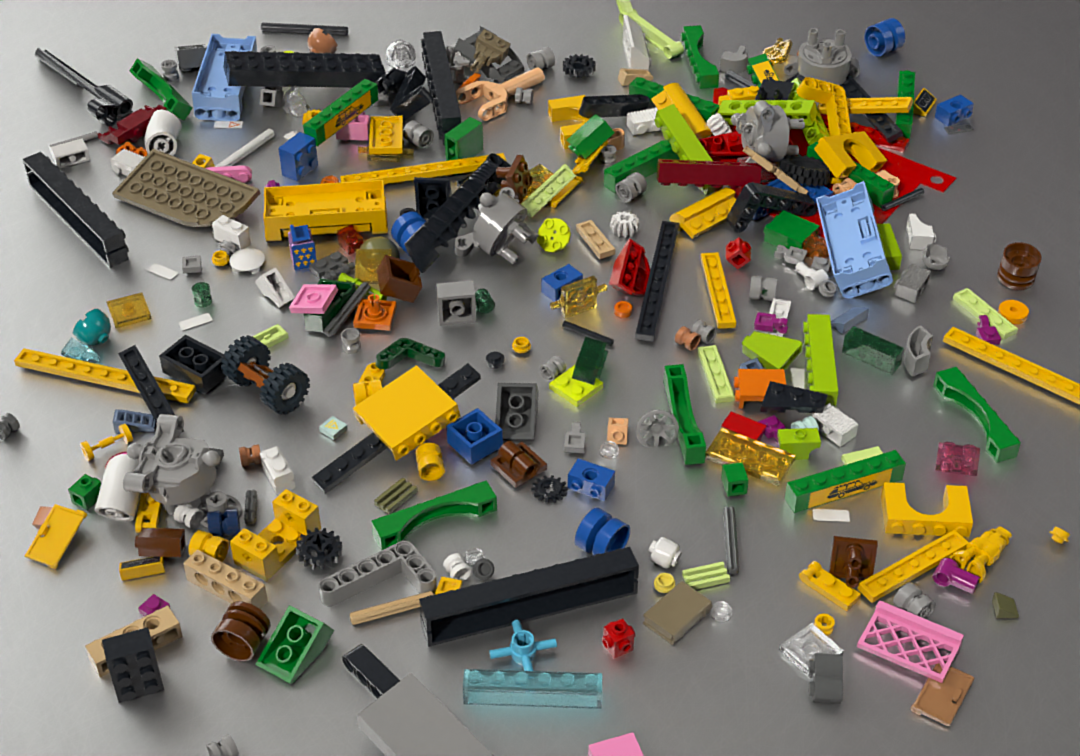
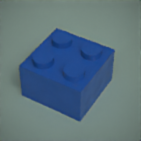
(298, 156)
(474, 436)

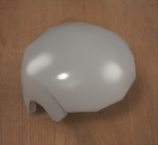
(935, 257)

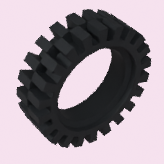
(806, 169)

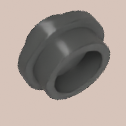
(483, 569)

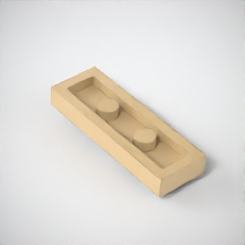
(595, 239)

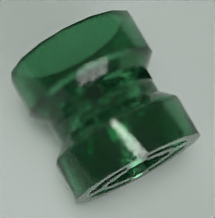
(201, 291)
(484, 301)

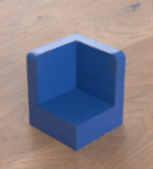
(299, 234)

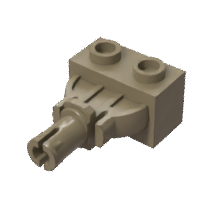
(489, 50)

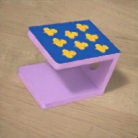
(302, 253)

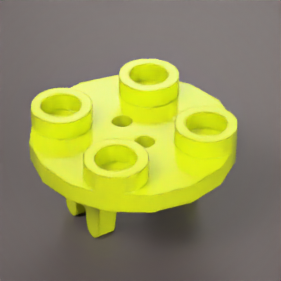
(547, 232)

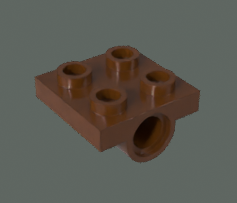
(517, 463)

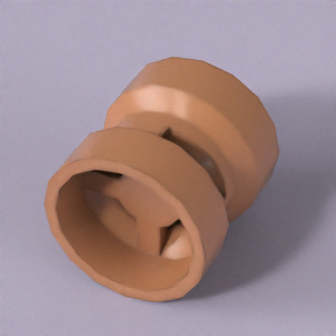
(687, 338)
(245, 455)

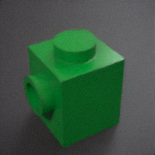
(734, 479)
(85, 492)

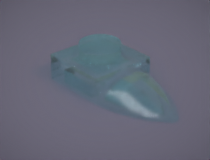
(77, 350)

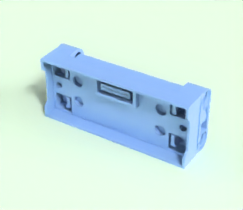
(211, 92)
(854, 242)

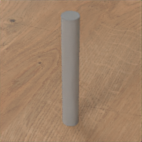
(86, 137)

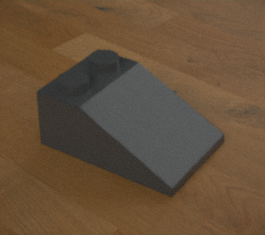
(190, 56)
(517, 410)

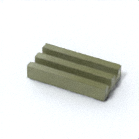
(393, 494)

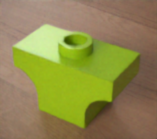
(799, 441)

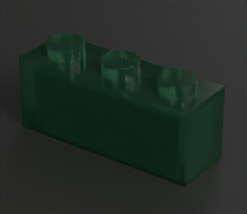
(872, 350)
(590, 361)

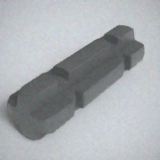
(250, 507)

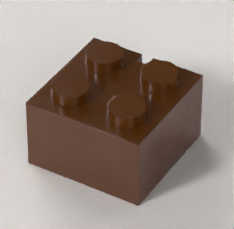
(399, 279)

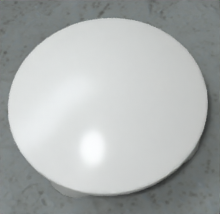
(247, 260)

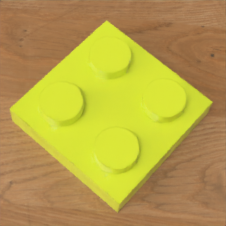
(574, 390)

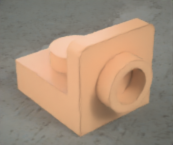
(617, 430)

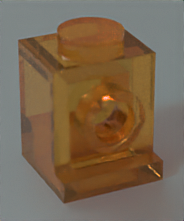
(816, 247)

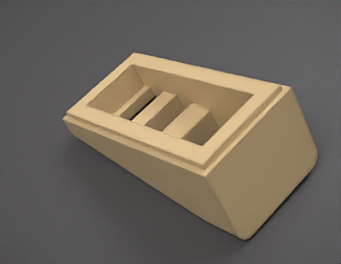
(626, 76)

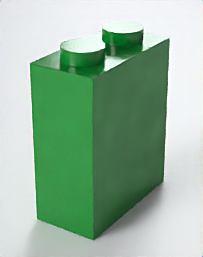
(589, 136)
(464, 140)
(789, 230)

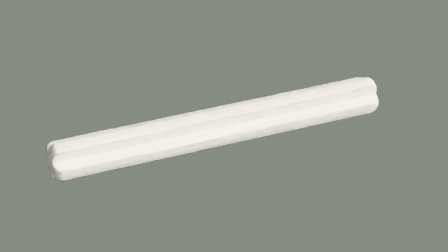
(247, 149)

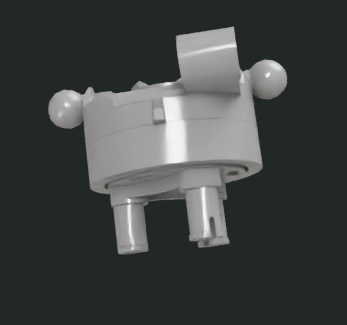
(823, 59)
(766, 131)
(497, 225)
(172, 467)

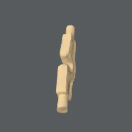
(775, 170)

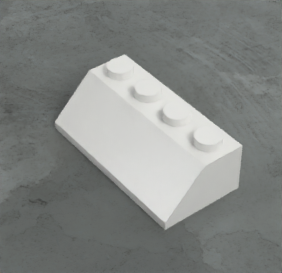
(635, 45)

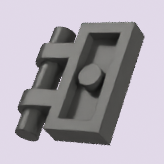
(331, 266)

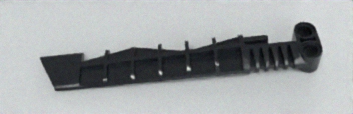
(450, 215)

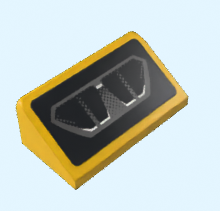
(923, 103)
(141, 568)

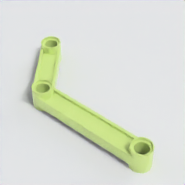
(653, 35)

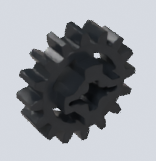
(579, 66)
(309, 546)

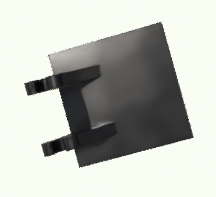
(774, 90)

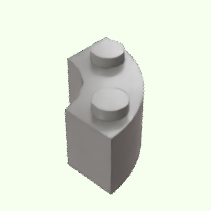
(918, 351)

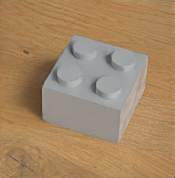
(456, 302)

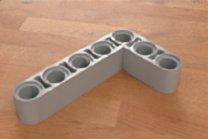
(377, 568)

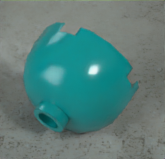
(93, 329)

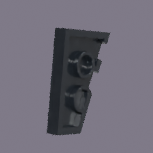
(786, 397)

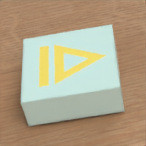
(333, 428)

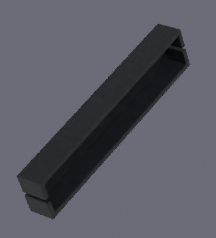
(300, 69)
(440, 83)
(76, 209)
(528, 596)

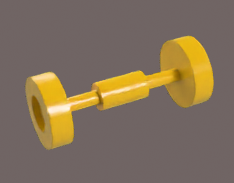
(124, 433)

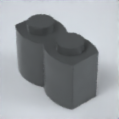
(827, 678)

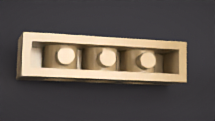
(224, 580)
(162, 627)

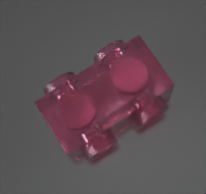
(957, 458)

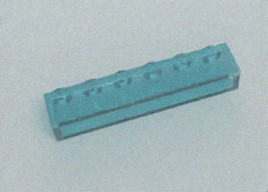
(532, 688)

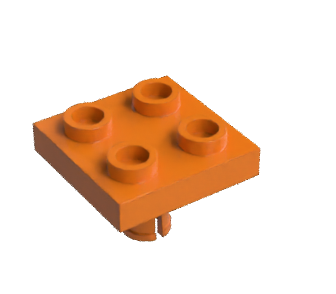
(375, 313)

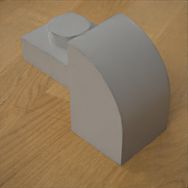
(734, 61)
(271, 96)

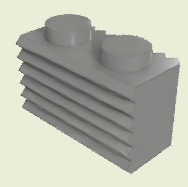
(912, 283)

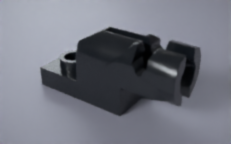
(390, 81)

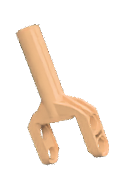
(498, 93)

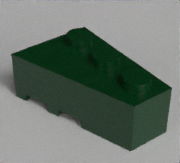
(319, 322)

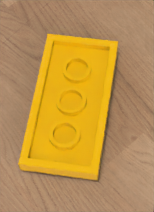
(386, 135)

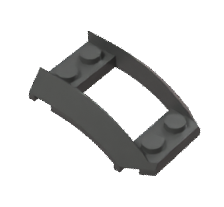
(502, 74)

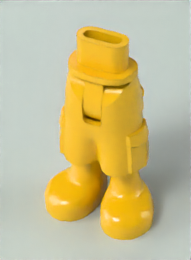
(983, 550)

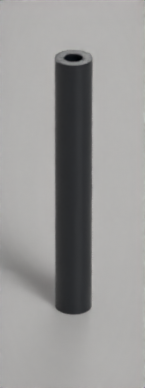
(902, 199)
(588, 333)

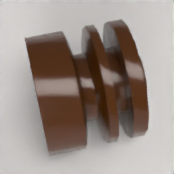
(1019, 266)
(240, 631)

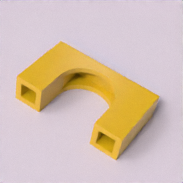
(566, 109)
(834, 153)
(903, 519)

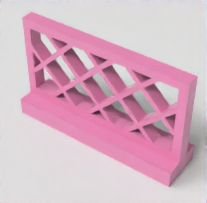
(917, 629)

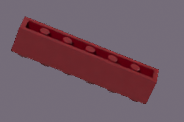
(707, 173)

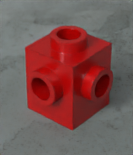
(738, 253)
(618, 638)

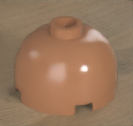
(321, 43)

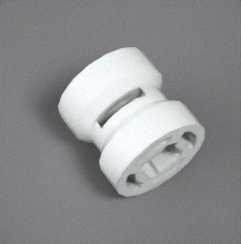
(186, 514)
(457, 567)

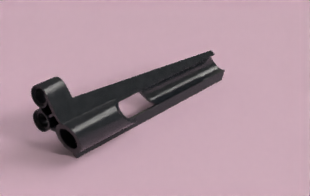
(110, 101)

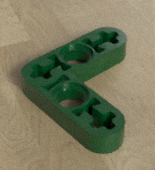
(406, 347)

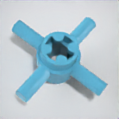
(522, 647)

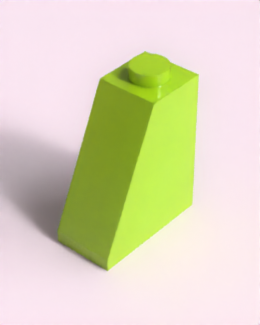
(771, 350)

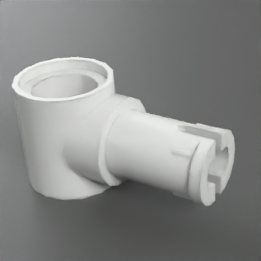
(811, 277)

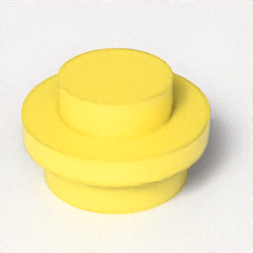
(664, 582)

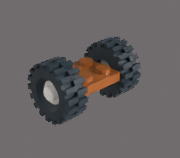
(281, 387)

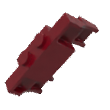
(131, 127)

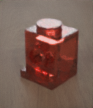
(349, 239)

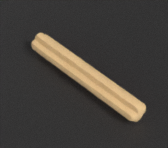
(387, 609)

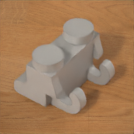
(458, 68)

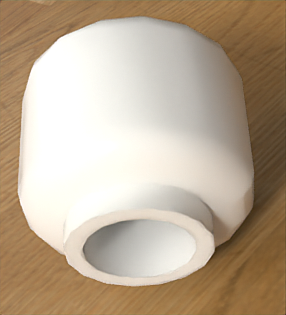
(665, 552)

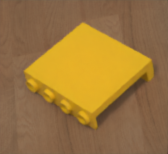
(407, 412)

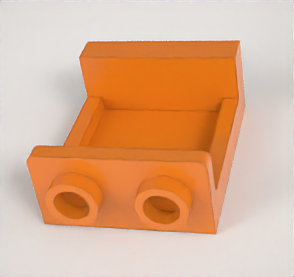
(753, 383)

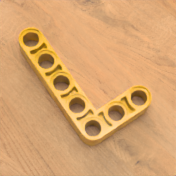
(835, 100)

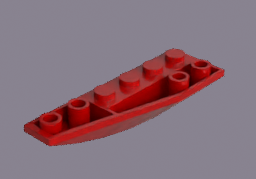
(725, 144)

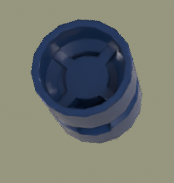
(223, 523)

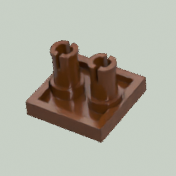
(516, 177)
(852, 559)

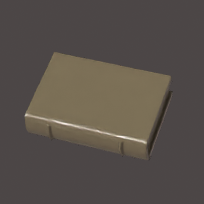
(677, 612)

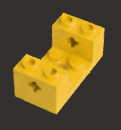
(258, 553)

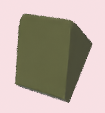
(1004, 606)

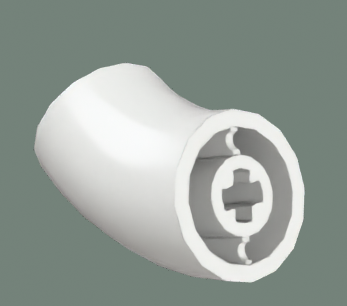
(162, 132)
(113, 500)

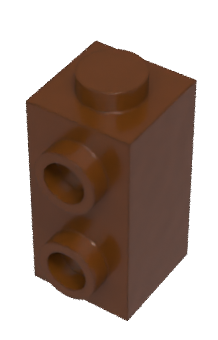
(161, 542)

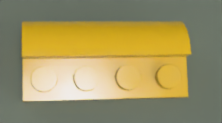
(676, 95)
(705, 213)

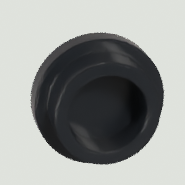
(495, 359)

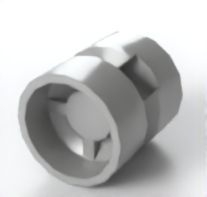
(543, 59)
(418, 134)
(631, 187)
(758, 283)
(911, 600)

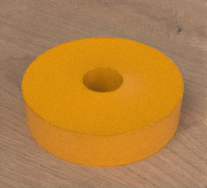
(1014, 311)

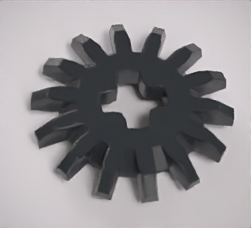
(558, 489)

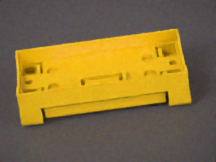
(325, 208)

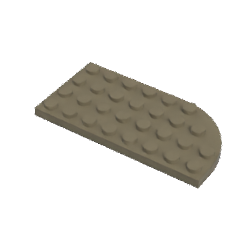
(184, 191)

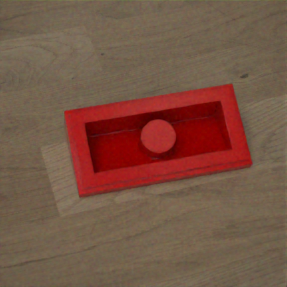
(744, 426)

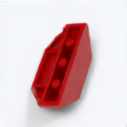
(631, 270)

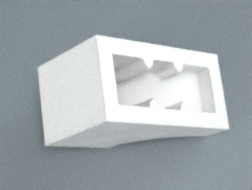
(919, 233)
(274, 287)

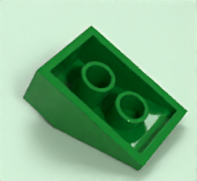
(294, 645)

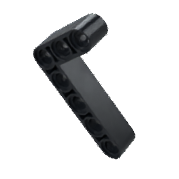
(411, 95)
(769, 197)

